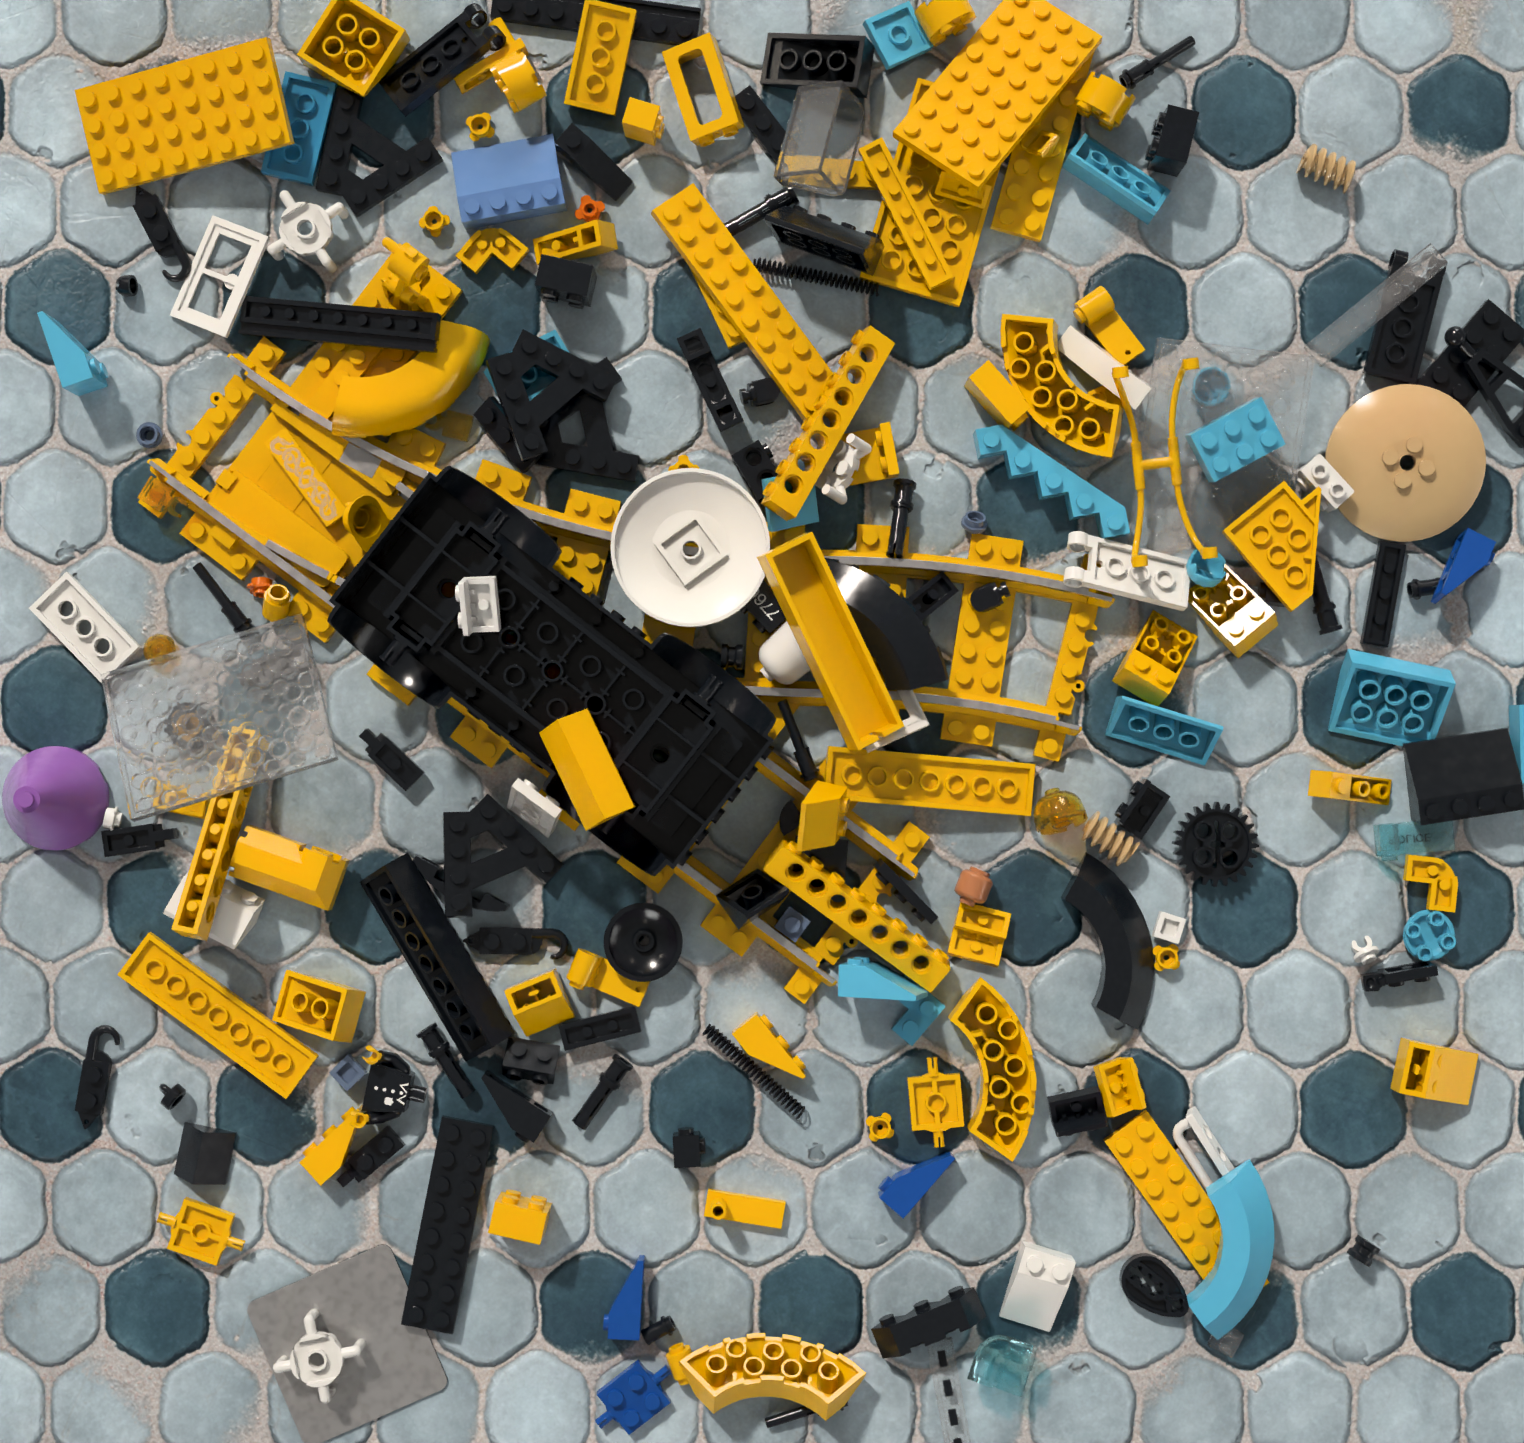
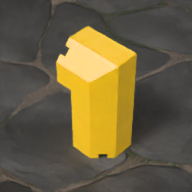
(288, 867)

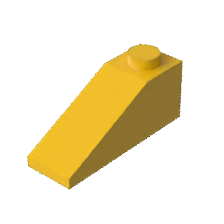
(578, 241)

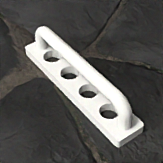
(1208, 1140)

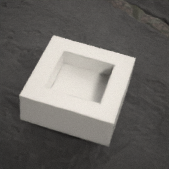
(1168, 927)

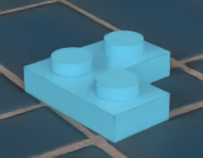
(917, 1017)

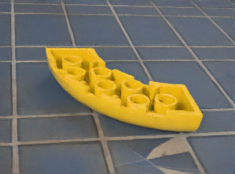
(413, 391)

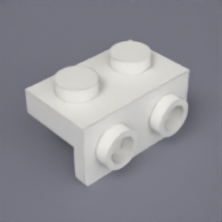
(1333, 487)
(478, 604)

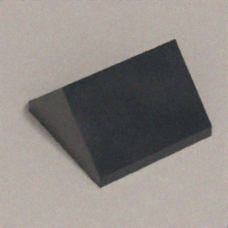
(751, 897)
(204, 1154)

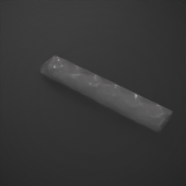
(1376, 305)

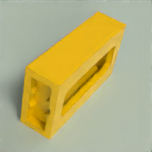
(731, 118)

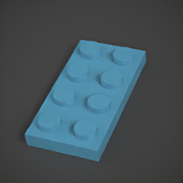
(309, 113)

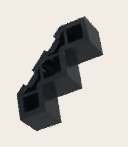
(928, 1322)

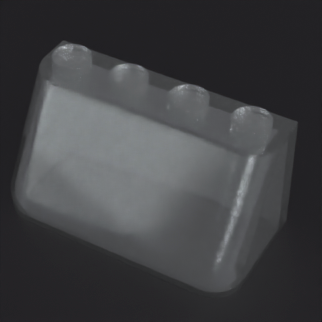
(821, 139)

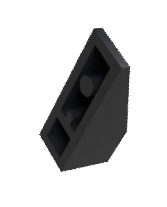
(592, 162)
(932, 595)
(520, 1111)

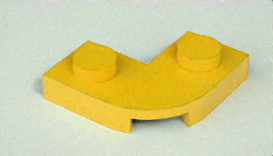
(492, 242)
(1441, 880)

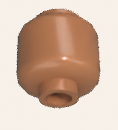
(973, 886)

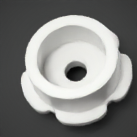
(112, 818)

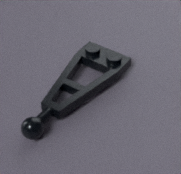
(1456, 337)

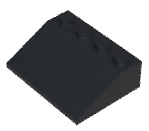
(826, 239)
(1462, 777)

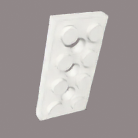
(67, 630)
(534, 808)

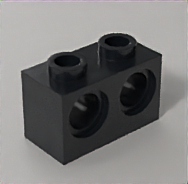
(751, 473)

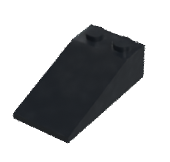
(817, 58)

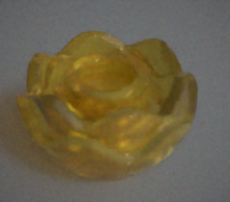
(158, 641)

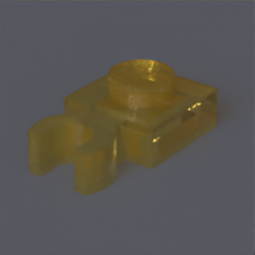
(454, 425)
(160, 496)

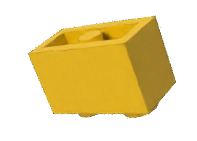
(643, 121)

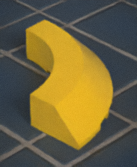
(1055, 401)
(1005, 1068)
(772, 1368)

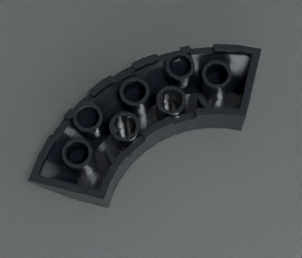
(890, 629)
(1121, 940)

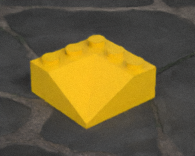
(353, 45)

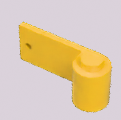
(1107, 326)
(596, 972)

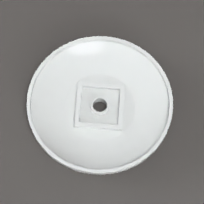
(683, 509)

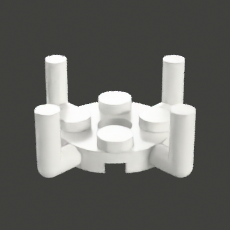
(315, 241)
(848, 459)
(328, 1347)

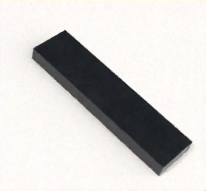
(1383, 594)

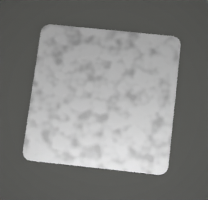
(355, 1302)

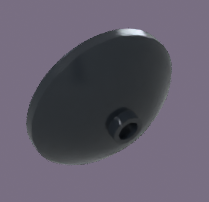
(641, 961)

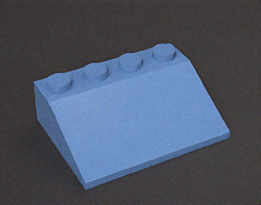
(508, 182)

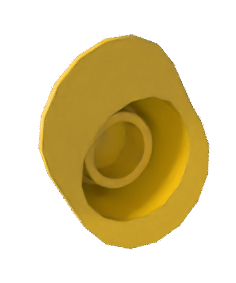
(364, 520)

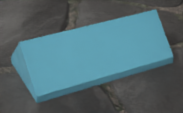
(1116, 178)
(1162, 730)

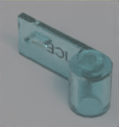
(1410, 837)

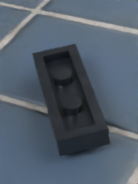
(761, 122)
(494, 421)
(904, 892)
(600, 1028)

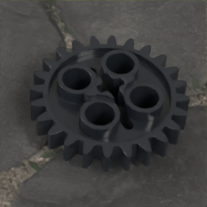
(1239, 844)

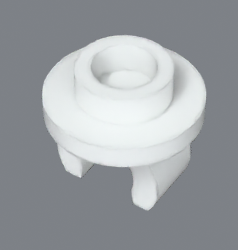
(1367, 954)

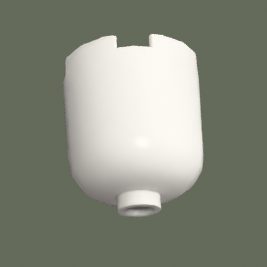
(782, 657)

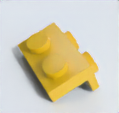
(1120, 1086)

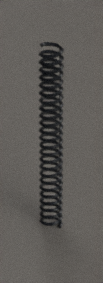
(816, 278)
(752, 1066)

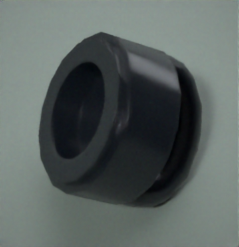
(172, 1095)

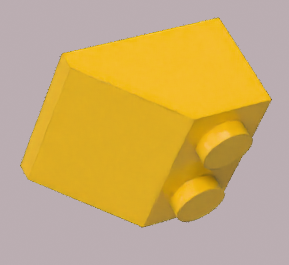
(822, 816)

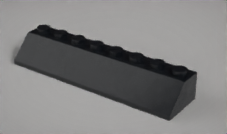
(437, 957)

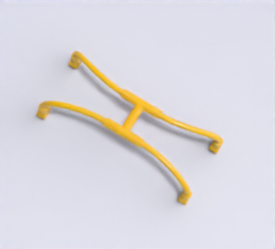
(1172, 461)

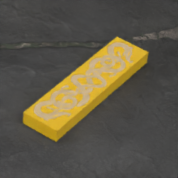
(305, 477)

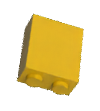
(997, 396)

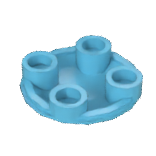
(1429, 935)

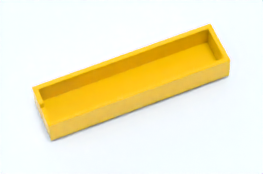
(830, 641)

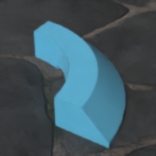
(1242, 1254)

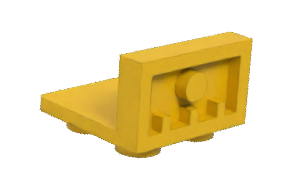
(954, 189)
(881, 461)

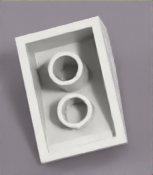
(1037, 1286)

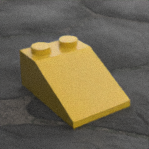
(319, 1006)

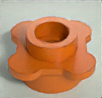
(586, 203)
(259, 586)

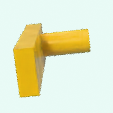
(480, 71)
(744, 1208)

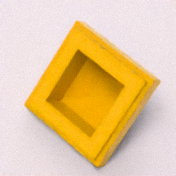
(1043, 144)

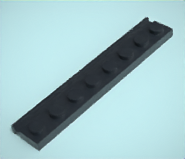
(653, 23)
(340, 324)

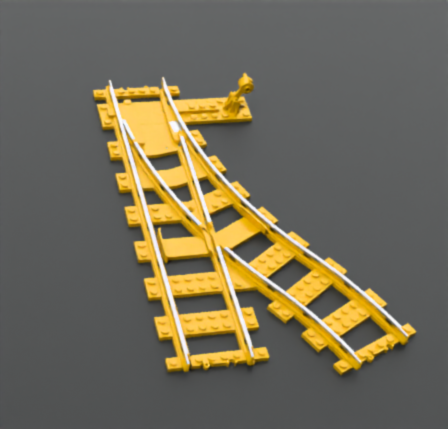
(265, 518)

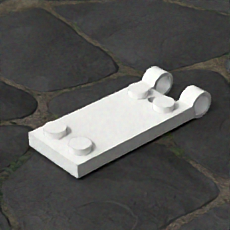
(1159, 583)

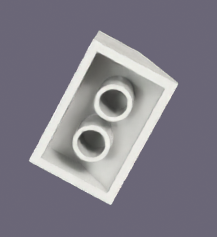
(234, 915)

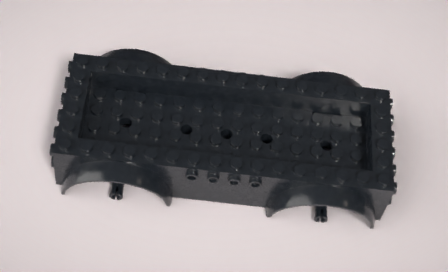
(410, 630)

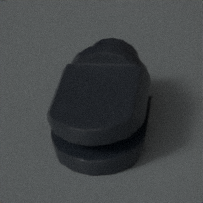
(760, 392)
(989, 596)

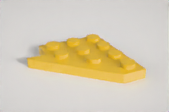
(1280, 542)

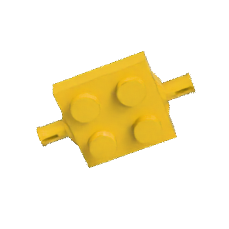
(935, 1102)
(201, 1231)

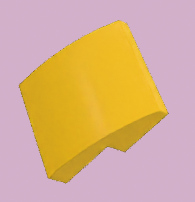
(979, 934)

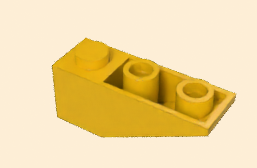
(1349, 787)
(761, 1043)
(332, 1152)

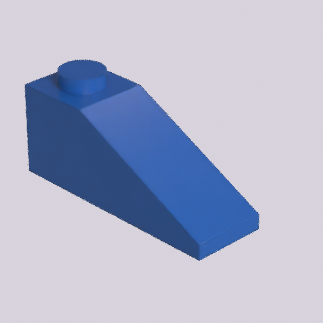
(1467, 557)
(909, 1185)
(626, 1310)

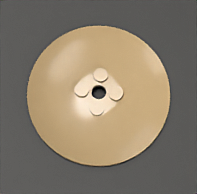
(1445, 453)

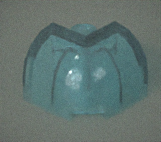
(1003, 1363)

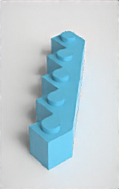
(1052, 479)

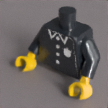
(387, 1088)

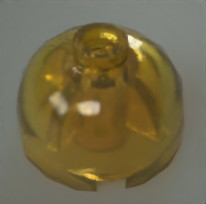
(1057, 811)

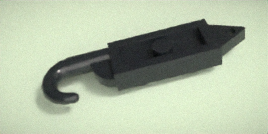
(161, 232)
(515, 940)
(94, 1077)

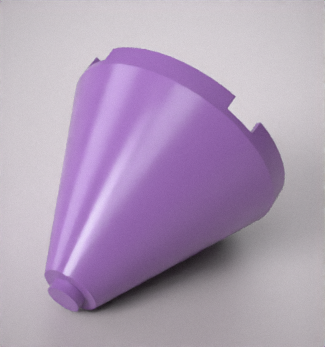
(55, 798)

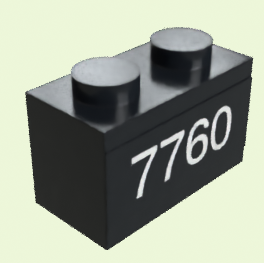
(765, 610)

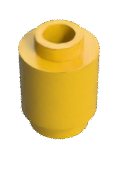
(276, 603)
(675, 1354)

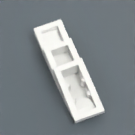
(1099, 365)

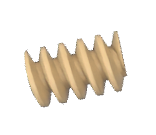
(1327, 167)
(1108, 839)

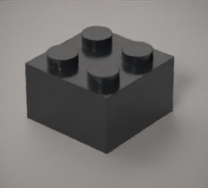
(1172, 140)
(565, 281)

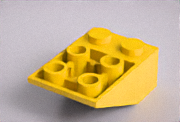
(1233, 612)
(1155, 659)
(1434, 1072)

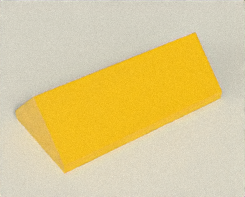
(586, 769)

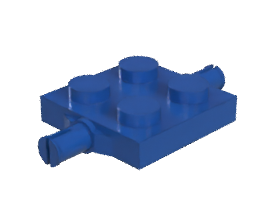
(633, 1396)

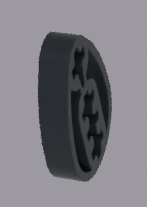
(1142, 1295)

